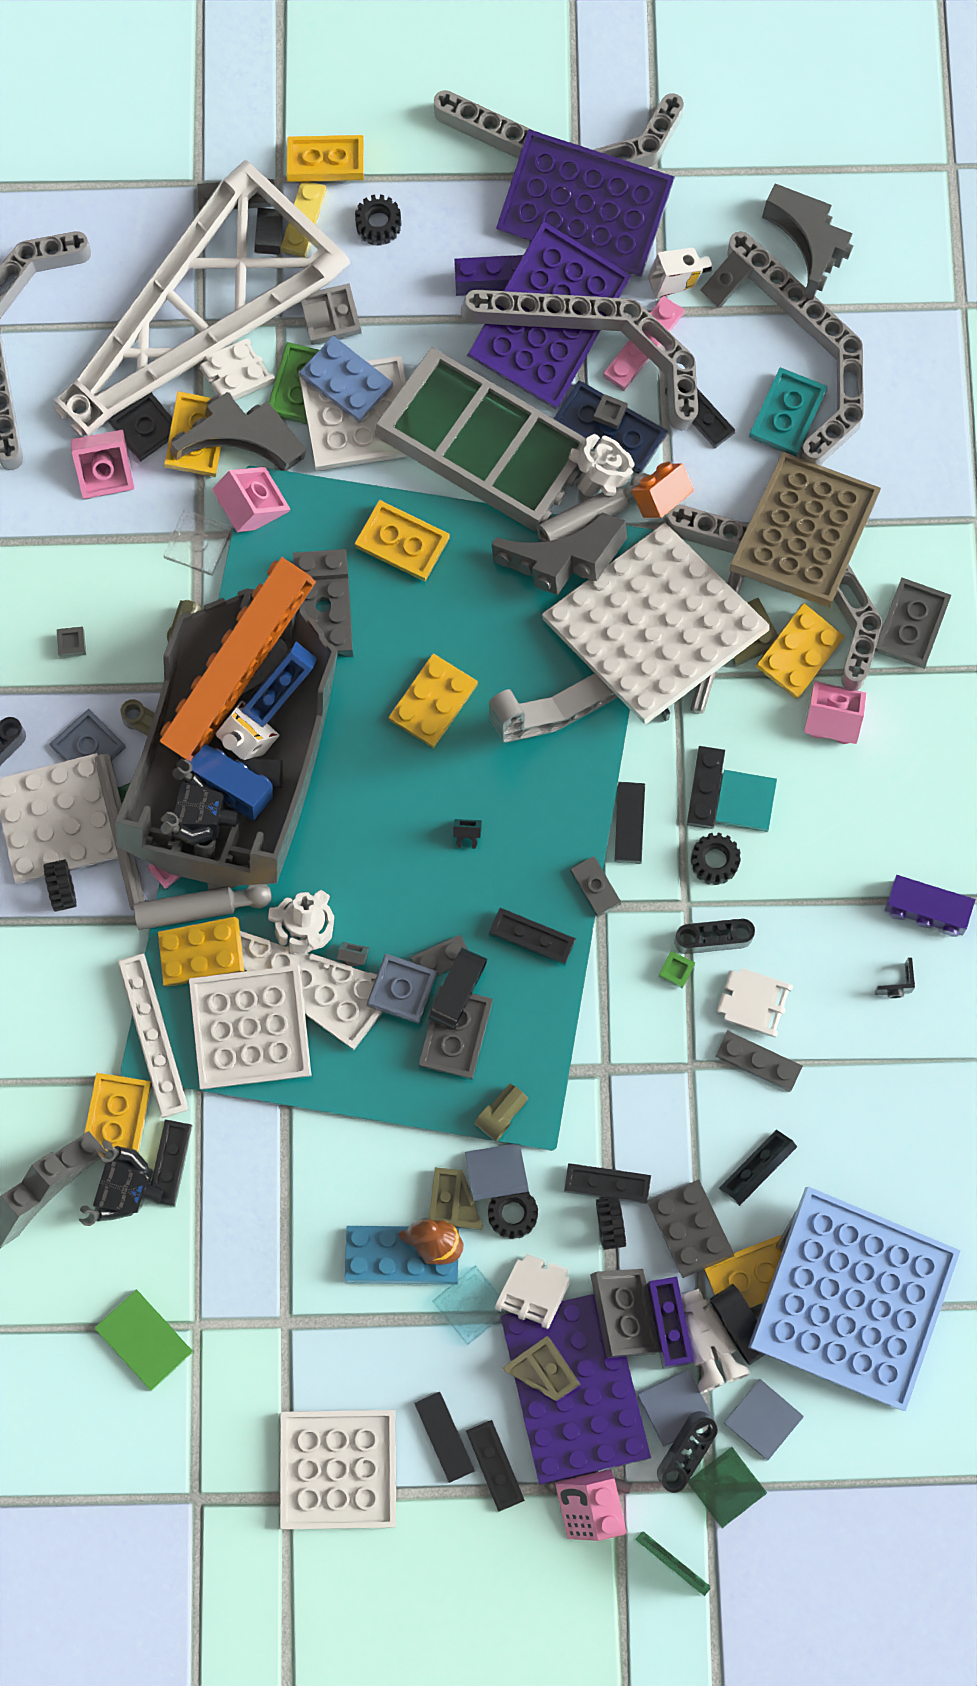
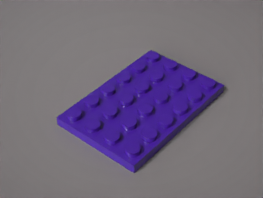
(587, 196)
(548, 358)
(596, 1422)

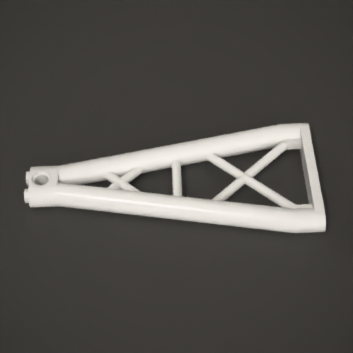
(171, 362)

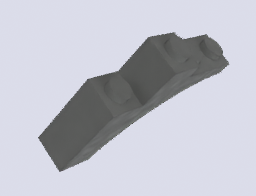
(810, 227)
(228, 426)
(555, 561)
(44, 1182)

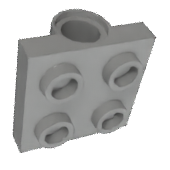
(331, 314)

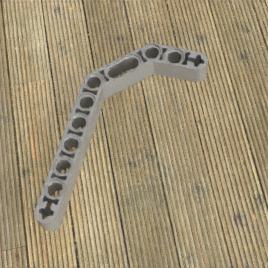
(451, 109)
(25, 271)
(476, 311)
(816, 328)
(855, 617)
(546, 715)

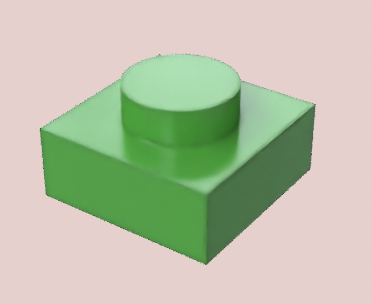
(676, 969)

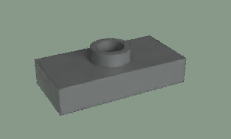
(727, 278)
(595, 886)

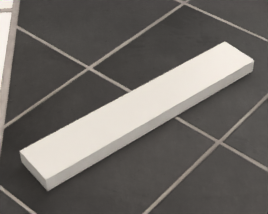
(153, 1035)

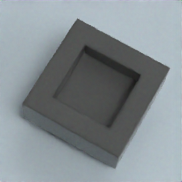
(610, 411)
(71, 641)
(352, 954)

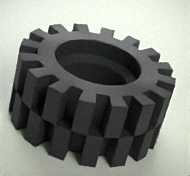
(378, 206)
(715, 874)
(60, 885)
(611, 1223)
(518, 1229)

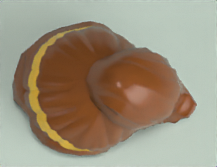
(434, 1241)

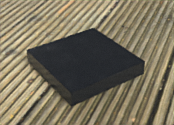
(144, 426)

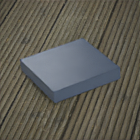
(87, 737)
(402, 988)
(496, 1171)
(671, 1405)
(763, 1419)

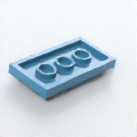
(381, 1257)

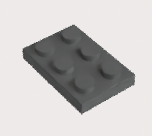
(913, 623)
(457, 1050)
(690, 1228)
(624, 1313)

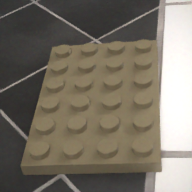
(805, 529)

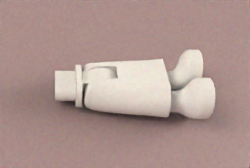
(709, 1343)

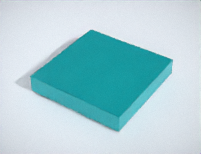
(746, 800)

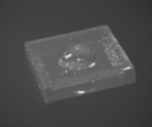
(197, 542)

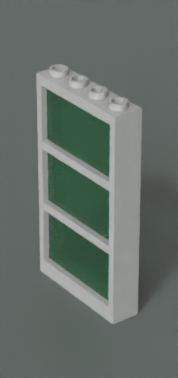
(482, 439)

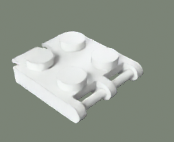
(236, 370)
(753, 1001)
(534, 1290)

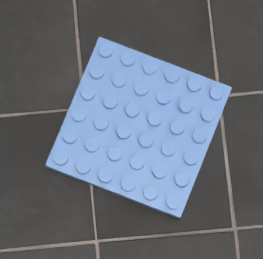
(854, 1299)

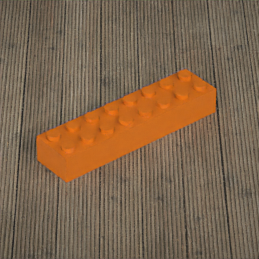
(237, 659)

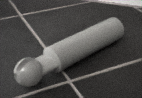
(586, 512)
(199, 905)

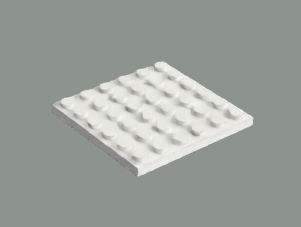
(655, 623)

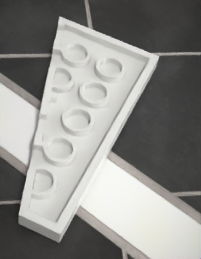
(332, 991)

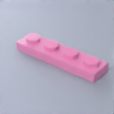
(630, 358)

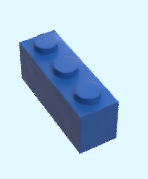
(279, 684)
(240, 786)

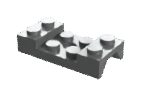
(330, 572)

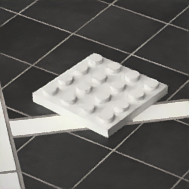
(340, 439)
(55, 817)
(250, 1027)
(338, 1469)

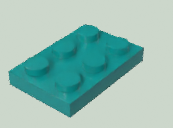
(788, 412)

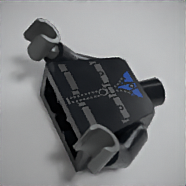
(197, 810)
(122, 1186)

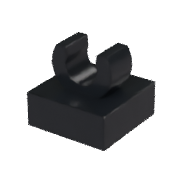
(467, 829)

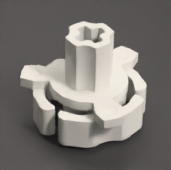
(601, 466)
(303, 919)

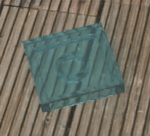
(470, 1305)

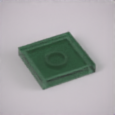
(726, 1487)

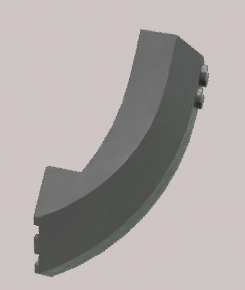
(253, 849)

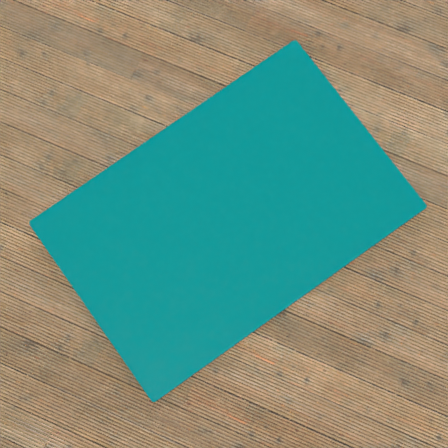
(387, 806)

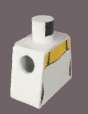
(677, 271)
(245, 735)

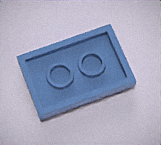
(346, 379)

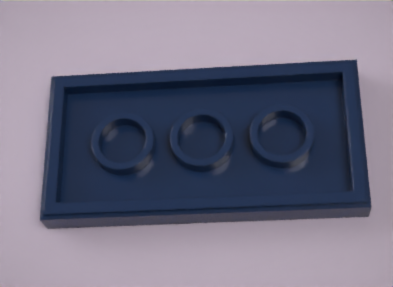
(635, 433)

